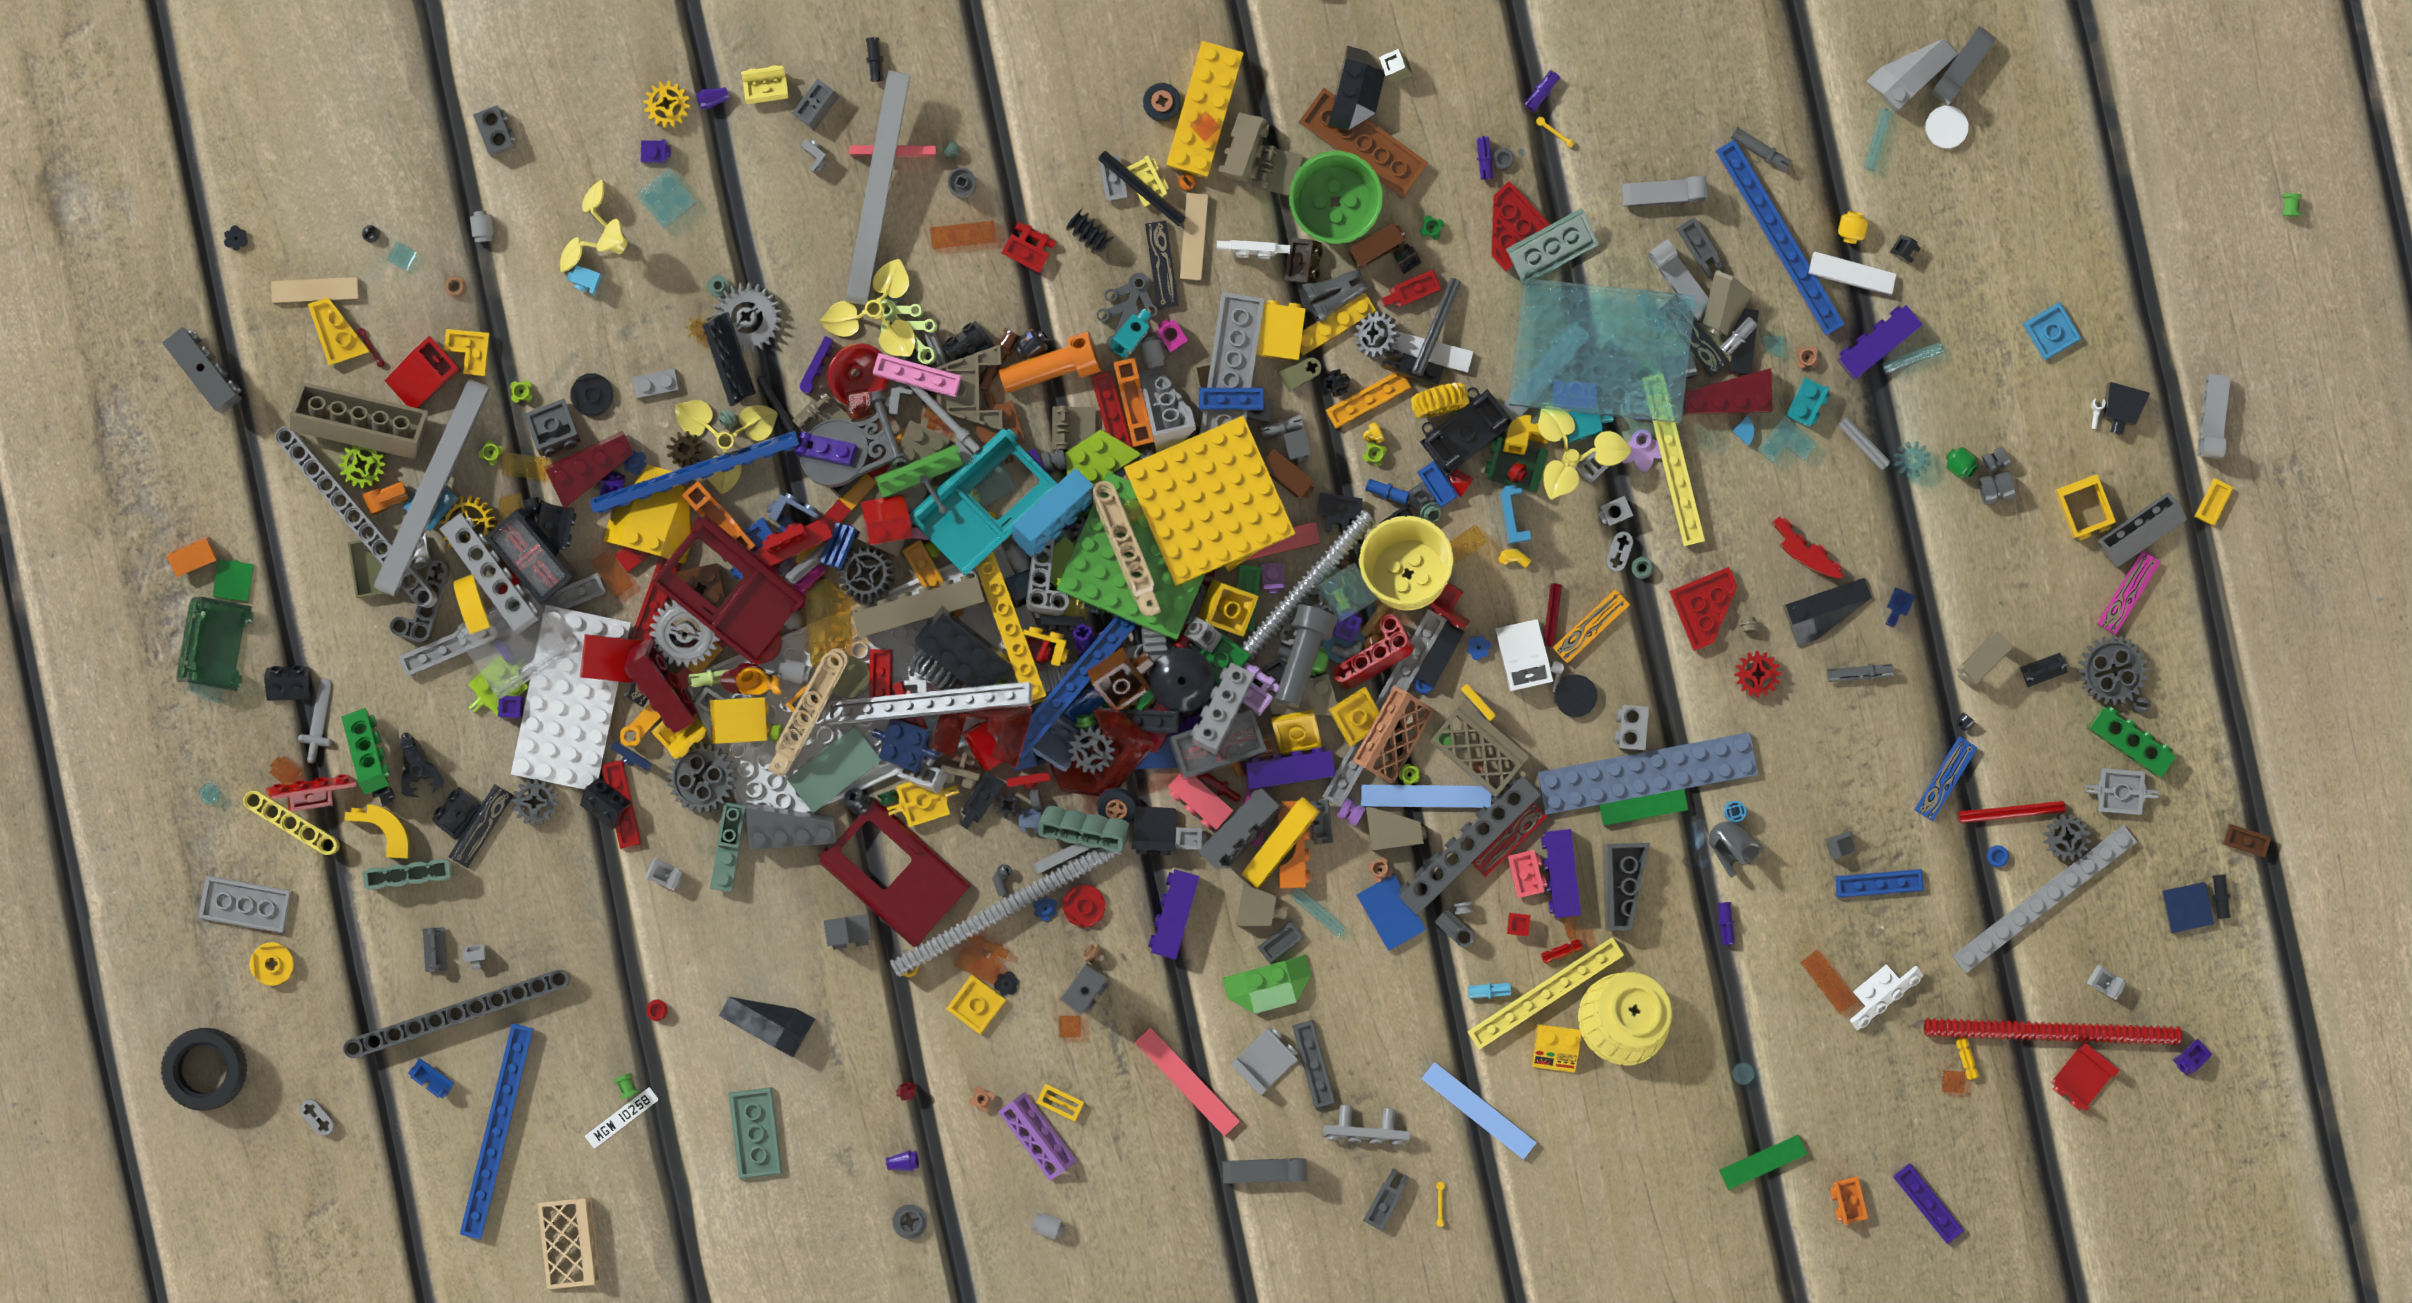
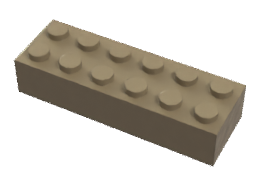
(358, 420)
(916, 444)
(918, 607)

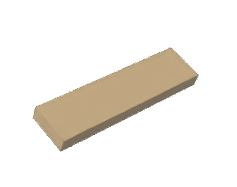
(1194, 236)
(315, 290)

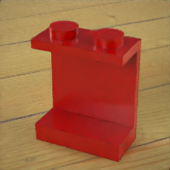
(2083, 1076)

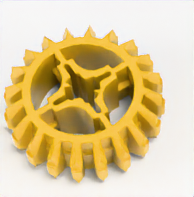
(1440, 400)
(464, 511)

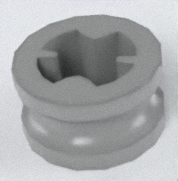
(1464, 907)

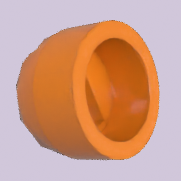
(1183, 185)

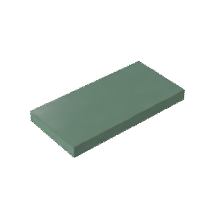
(1552, 246)
(834, 769)
(755, 1133)

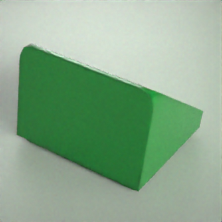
(1144, 699)

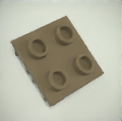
(1277, 170)
(817, 411)
(1072, 426)

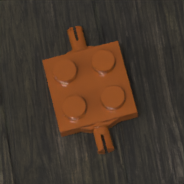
(1010, 421)

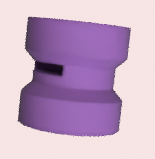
(1351, 812)

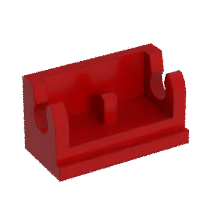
(982, 745)

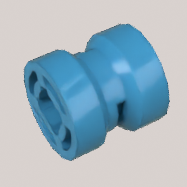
(1734, 811)

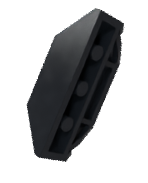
(1356, 90)

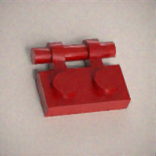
(1025, 253)

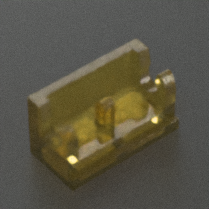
(1467, 543)

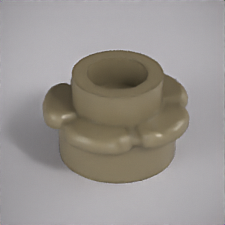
(1749, 625)

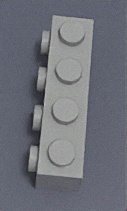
(1223, 708)

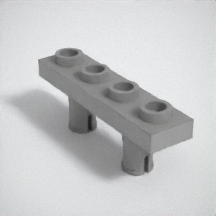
(1355, 1134)

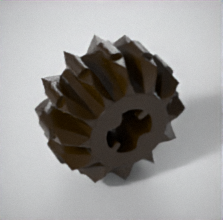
(689, 443)

